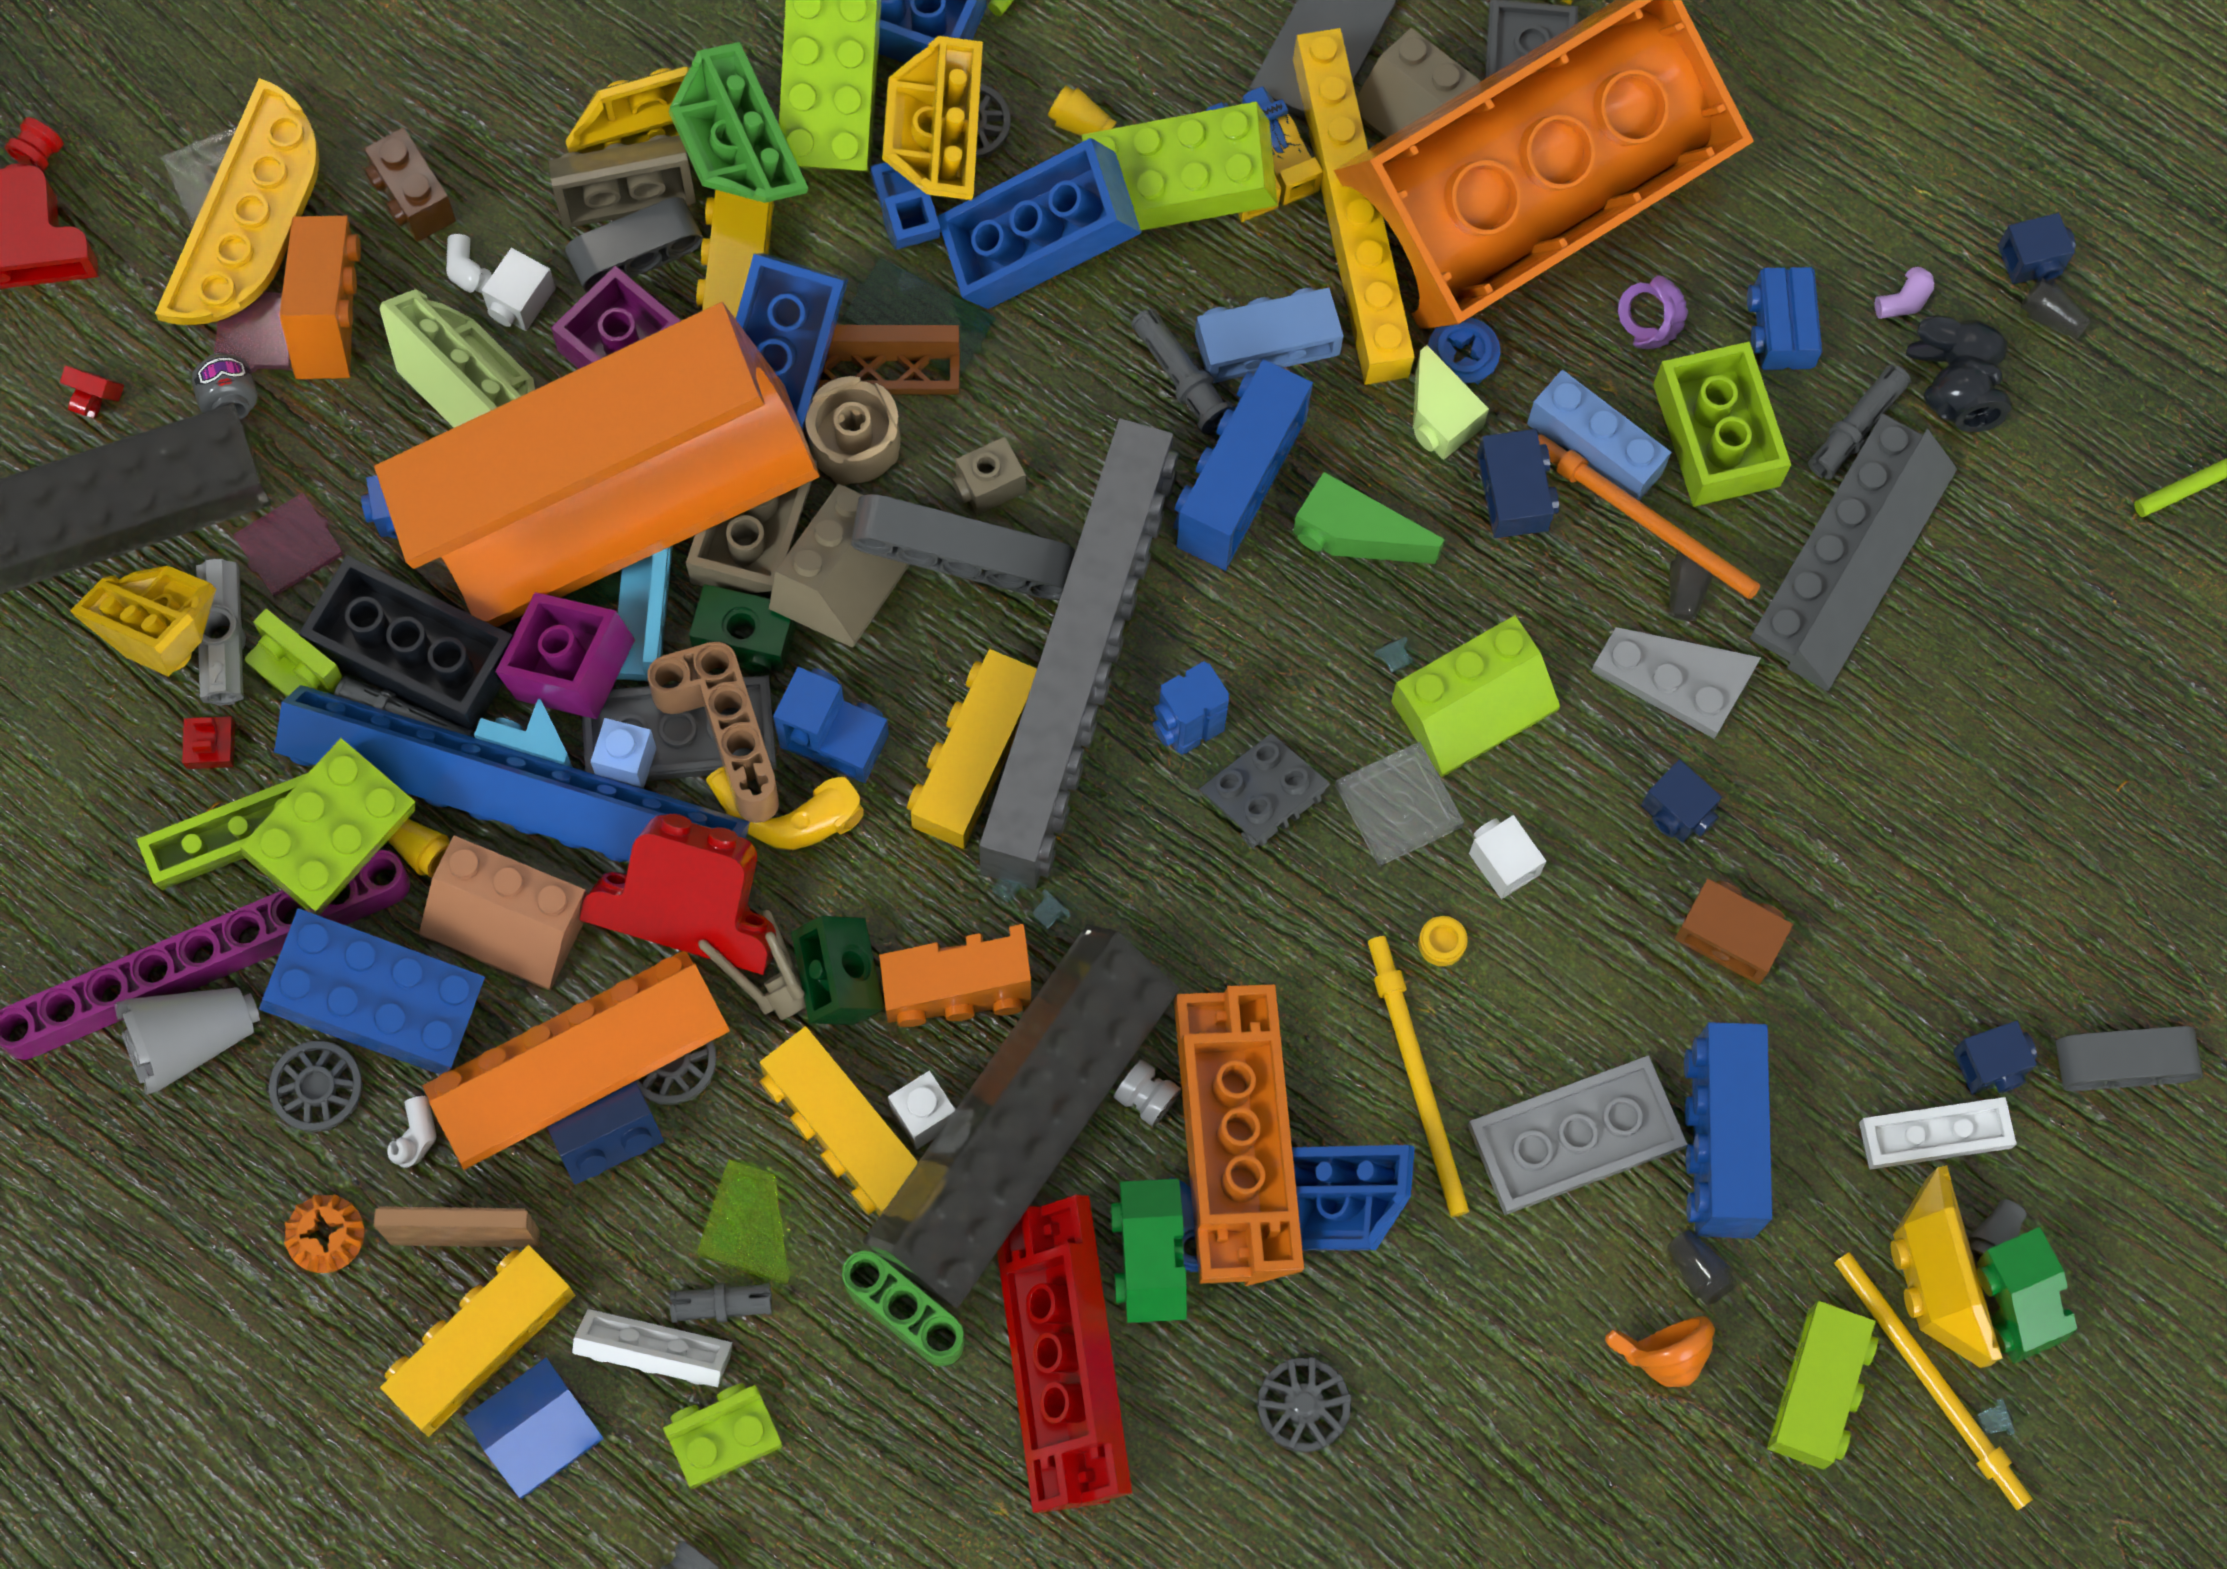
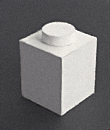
(518, 290)
(1506, 855)
(921, 1109)

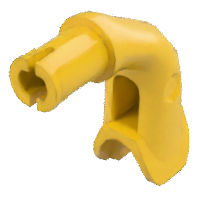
(830, 811)

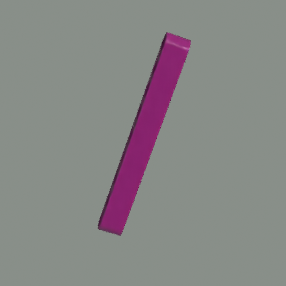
(177, 954)

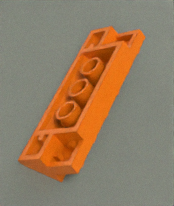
(574, 1059)
(1238, 1135)

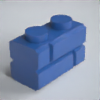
(1786, 318)
(1191, 709)

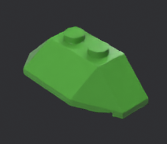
(733, 129)

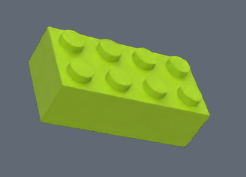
(830, 82)
(1196, 164)

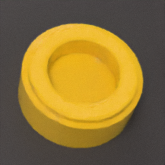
(1442, 941)

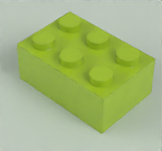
(1721, 424)
(328, 828)

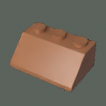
(502, 913)

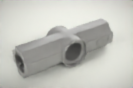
(222, 657)

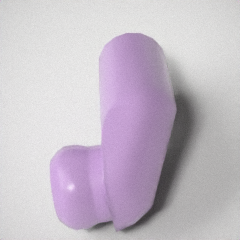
(1911, 297)

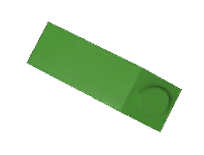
(1357, 526)

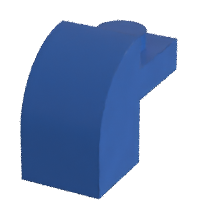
(905, 208)

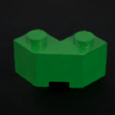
(1152, 1250)
(2026, 1285)

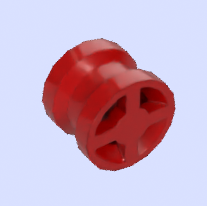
(34, 144)

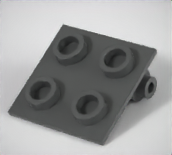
(1265, 789)

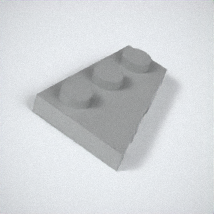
(1677, 676)

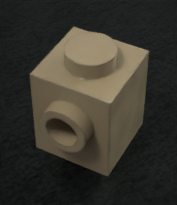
(989, 476)

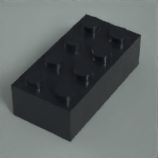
(408, 643)

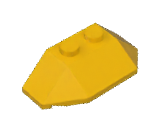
(628, 112)
(935, 117)
(149, 615)
(1942, 1273)

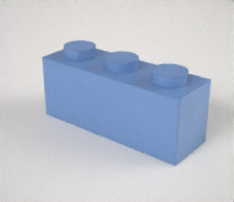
(1276, 330)
(1598, 432)

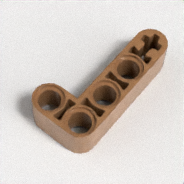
(730, 731)

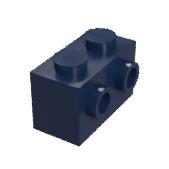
(1516, 483)
(605, 1133)

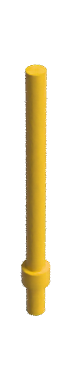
(1391, 986)
(1992, 1461)

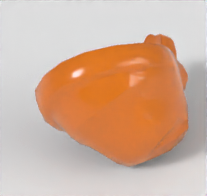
(1671, 1354)

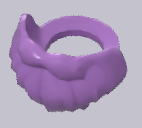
(1674, 313)

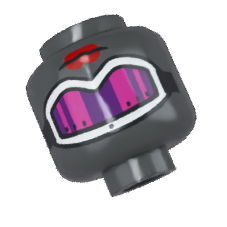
(224, 381)

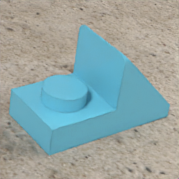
(538, 739)

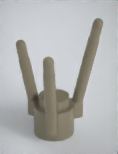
(784, 989)

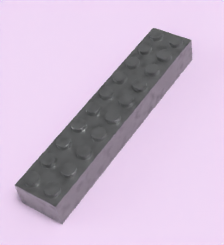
(1077, 655)

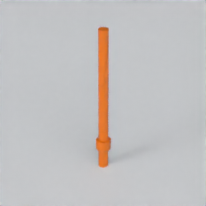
(1575, 468)

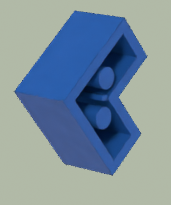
(826, 729)

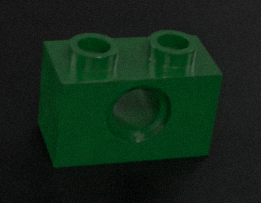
(725, 610)
(837, 970)

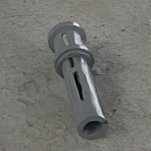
(1192, 385)

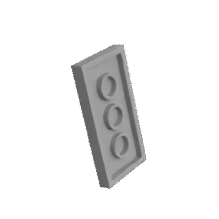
(1576, 1135)

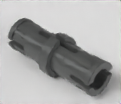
(720, 1302)

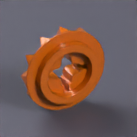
(342, 1244)

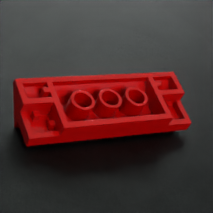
(1063, 1358)

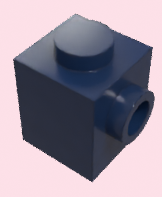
(2037, 248)
(1682, 803)
(1996, 1058)

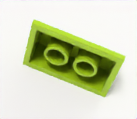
(1476, 696)

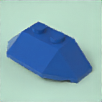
(1350, 1193)

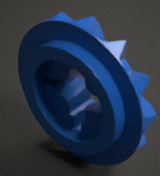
(1484, 349)

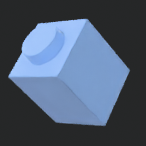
(623, 753)

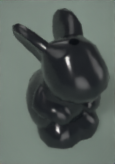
(1966, 387)

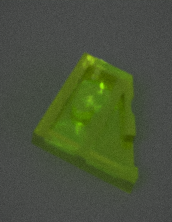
(746, 1224)

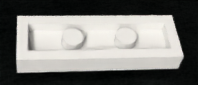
(1937, 1133)
(652, 1348)

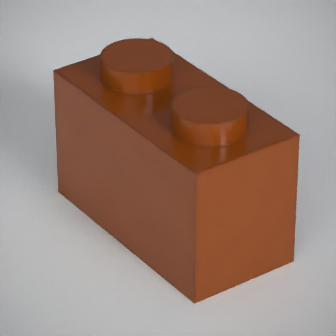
(1734, 930)

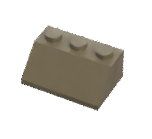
(1409, 83)
(620, 180)
(748, 547)
(828, 580)

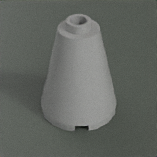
(182, 1031)

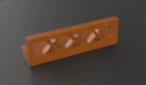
(898, 344)

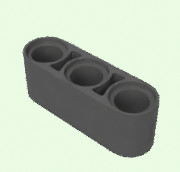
(635, 242)
(2128, 1058)

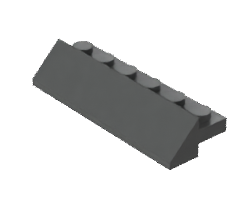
(1855, 551)

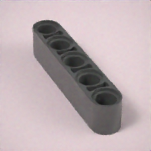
(961, 546)

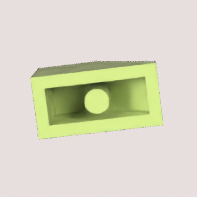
(1444, 407)

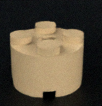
(860, 453)

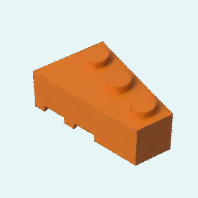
(319, 296)
(957, 979)

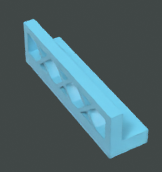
(644, 610)

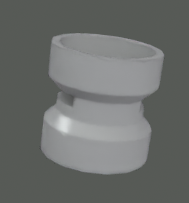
(1150, 1095)

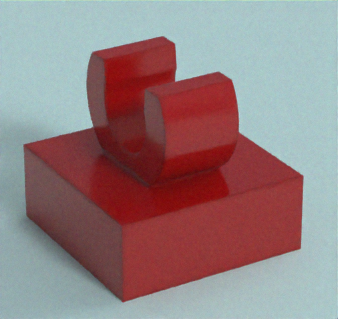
(89, 390)
(208, 742)

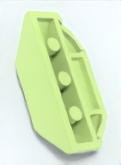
(450, 358)

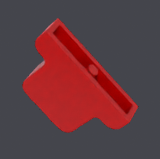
(30, 236)
(684, 889)

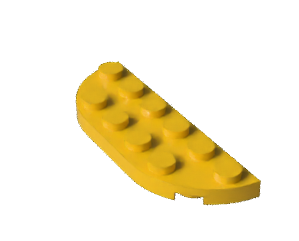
(246, 213)

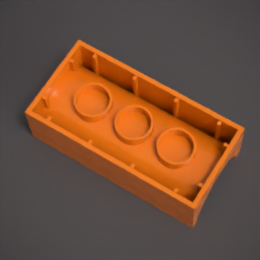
(1549, 154)
(599, 467)

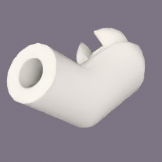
(461, 268)
(418, 1138)

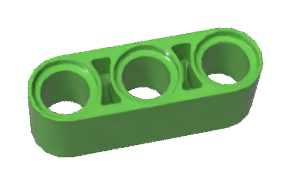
(893, 1286)

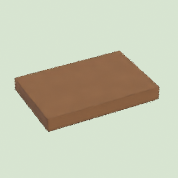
(457, 1227)

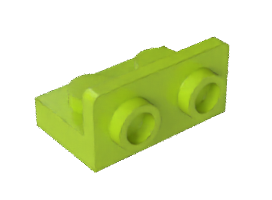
(289, 659)
(722, 1434)

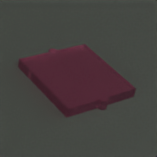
(255, 334)
(288, 544)

